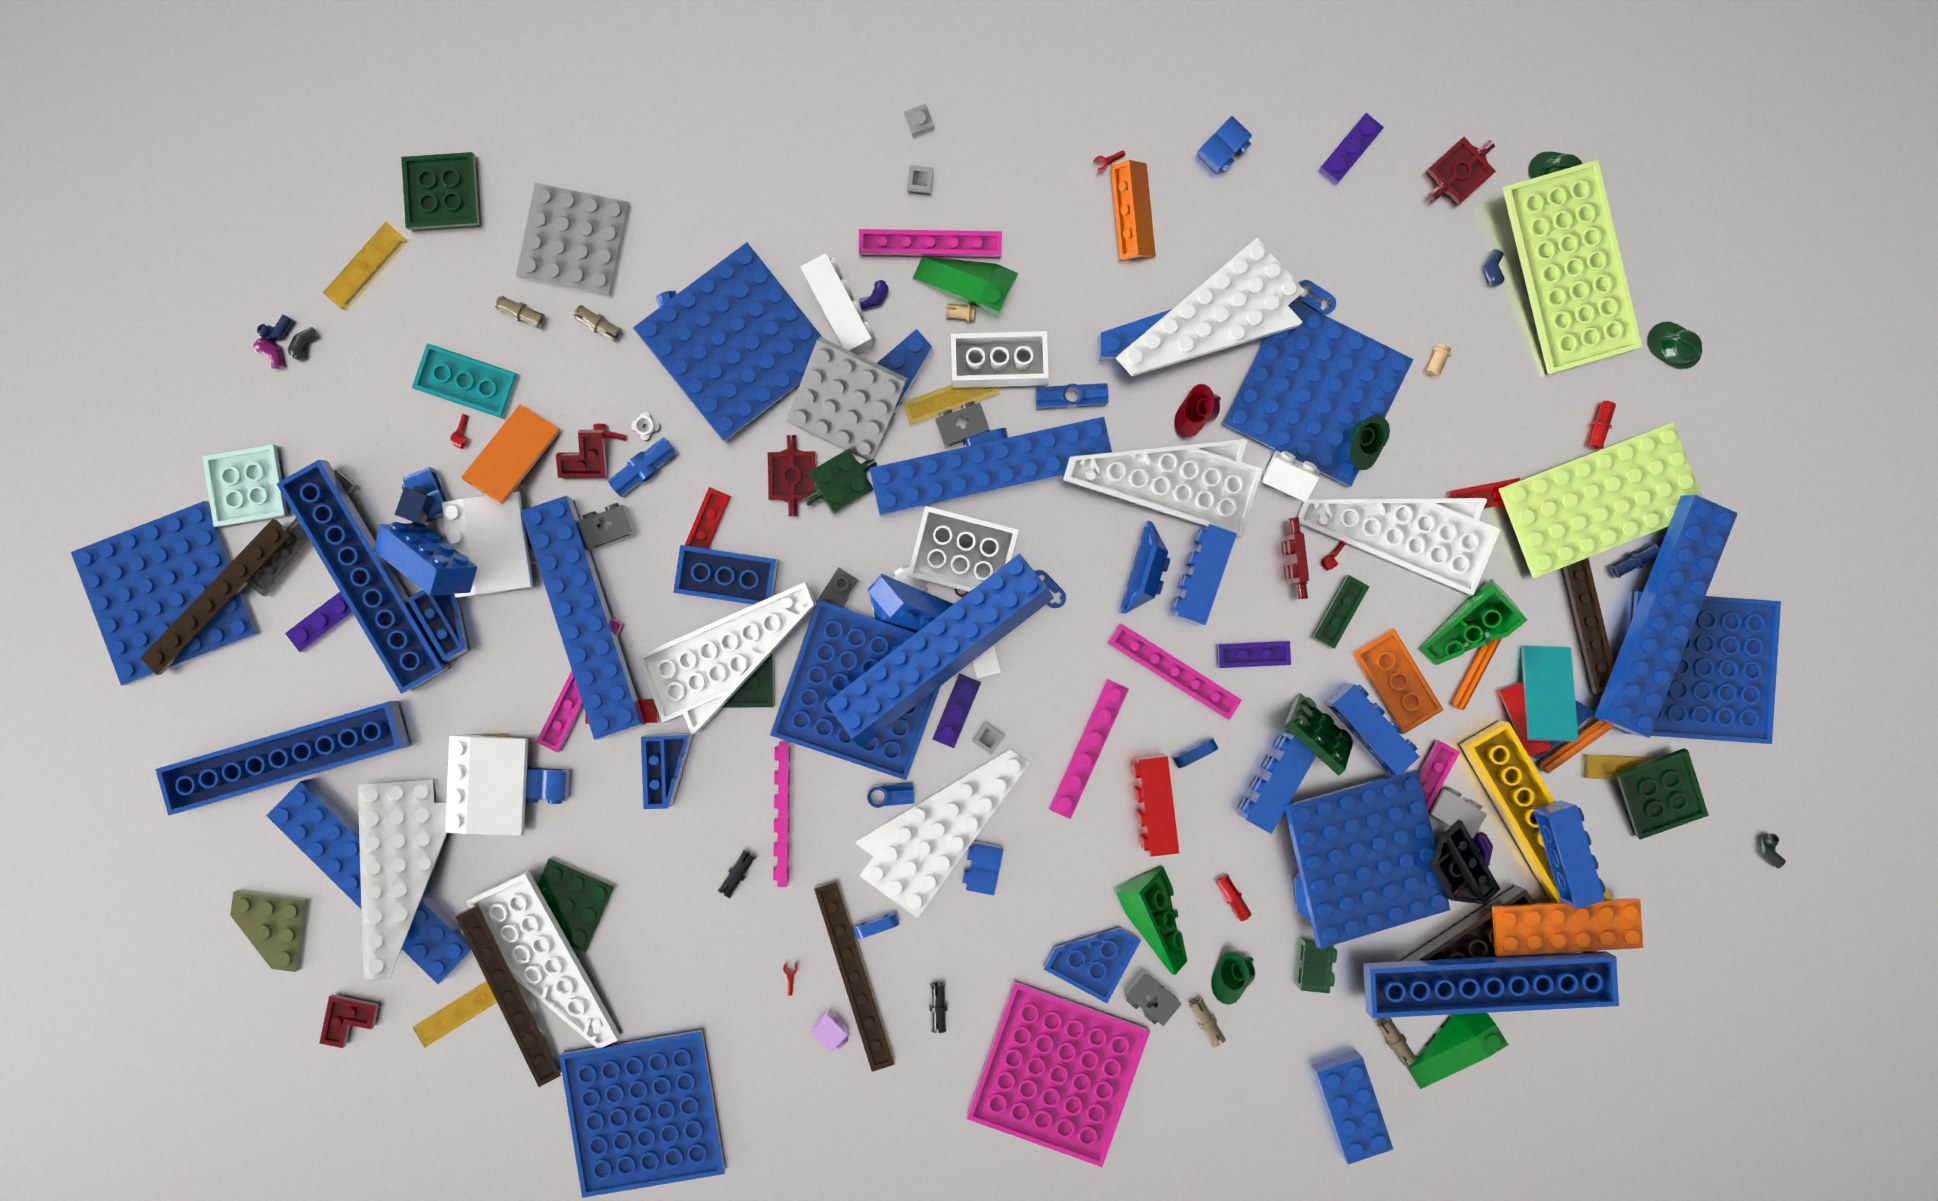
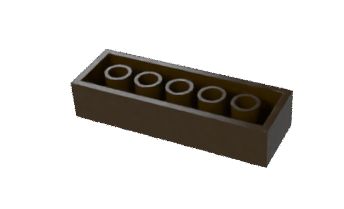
(1473, 935)

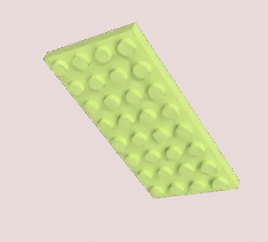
(1572, 266)
(1599, 499)

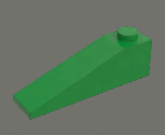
(969, 281)
(1479, 620)
(1151, 911)
(1456, 1046)

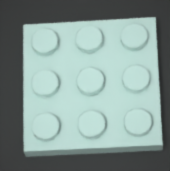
(244, 485)

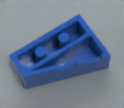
(1118, 339)
(908, 360)
(442, 622)
(662, 767)

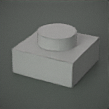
(919, 119)
(920, 179)
(988, 738)

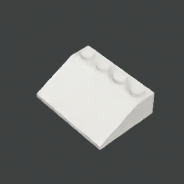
(492, 540)
(959, 549)
(486, 785)

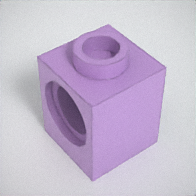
(830, 1032)

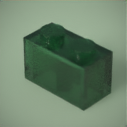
(1315, 967)

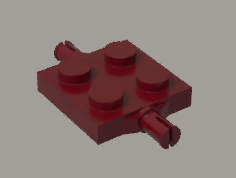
(1461, 170)
(789, 475)
(1296, 551)

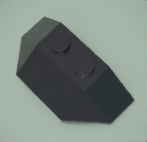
(1462, 868)

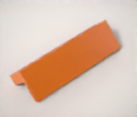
(1133, 210)

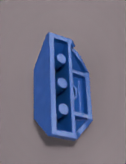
(1146, 570)
(903, 604)

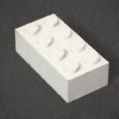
(836, 304)
(999, 359)

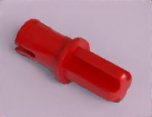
(1602, 424)
(1233, 898)

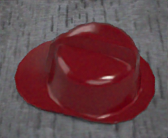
(1196, 410)

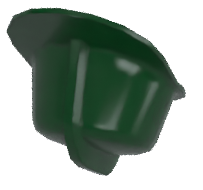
(1551, 162)
(1675, 344)
(1367, 441)
(1232, 977)

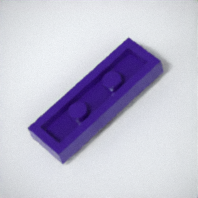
(1351, 148)
(319, 622)
(1254, 654)
(956, 710)

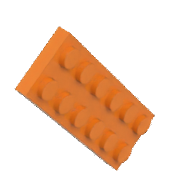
(1563, 929)

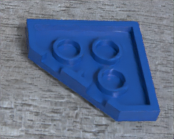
(1094, 961)

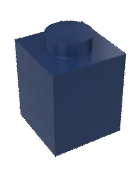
(414, 504)

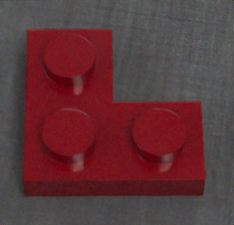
(588, 462)
(342, 1013)

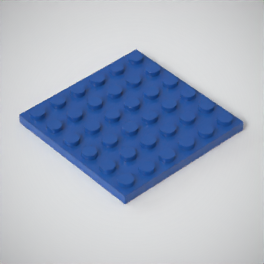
(732, 341)
(1314, 388)
(149, 578)
(833, 655)
(1725, 674)
(1366, 858)
(642, 1113)

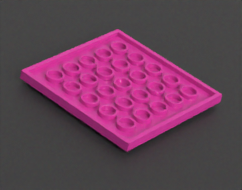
(1058, 1074)

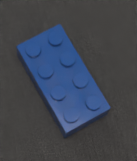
(425, 558)
(1204, 574)
(724, 575)
(1372, 728)
(1277, 783)
(1569, 854)
(1352, 1107)

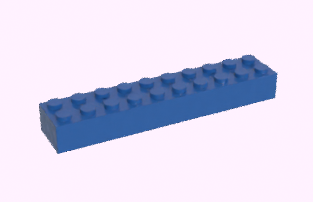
(985, 466)
(362, 575)
(1665, 615)
(582, 618)
(939, 650)
(282, 757)
(333, 845)
(1491, 984)

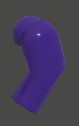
(877, 297)
(1484, 845)

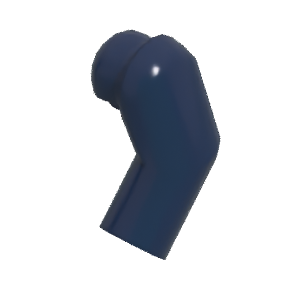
(1492, 268)
(275, 331)

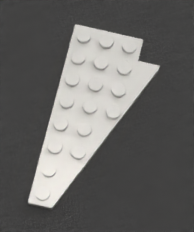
(1230, 308)
(1187, 481)
(1423, 535)
(710, 664)
(928, 840)
(398, 850)
(543, 957)

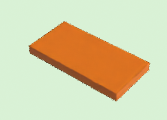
(510, 454)
(1397, 681)

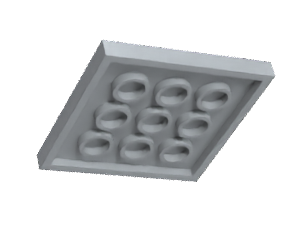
(572, 239)
(846, 399)

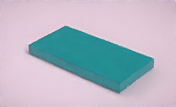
(465, 381)
(1549, 693)

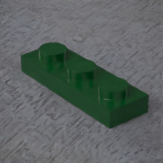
(1340, 611)

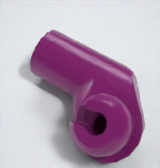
(271, 349)

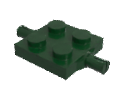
(840, 481)

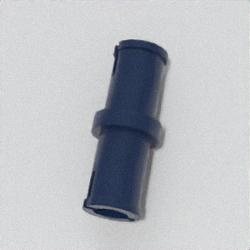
(1635, 560)

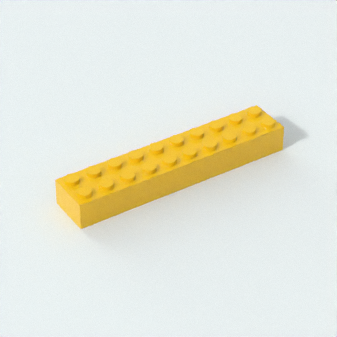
(1515, 791)

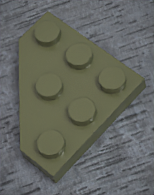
(272, 926)

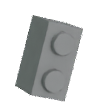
(1449, 808)

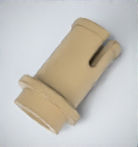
(961, 311)
(1439, 359)

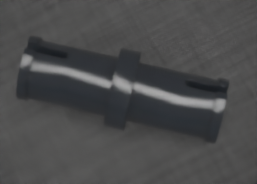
(737, 873)
(938, 1007)

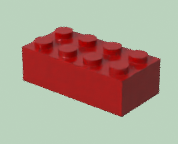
(1156, 804)

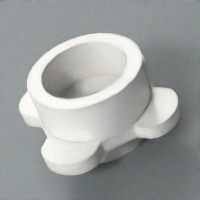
(637, 426)

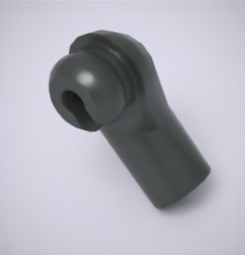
(298, 341)
(1768, 850)

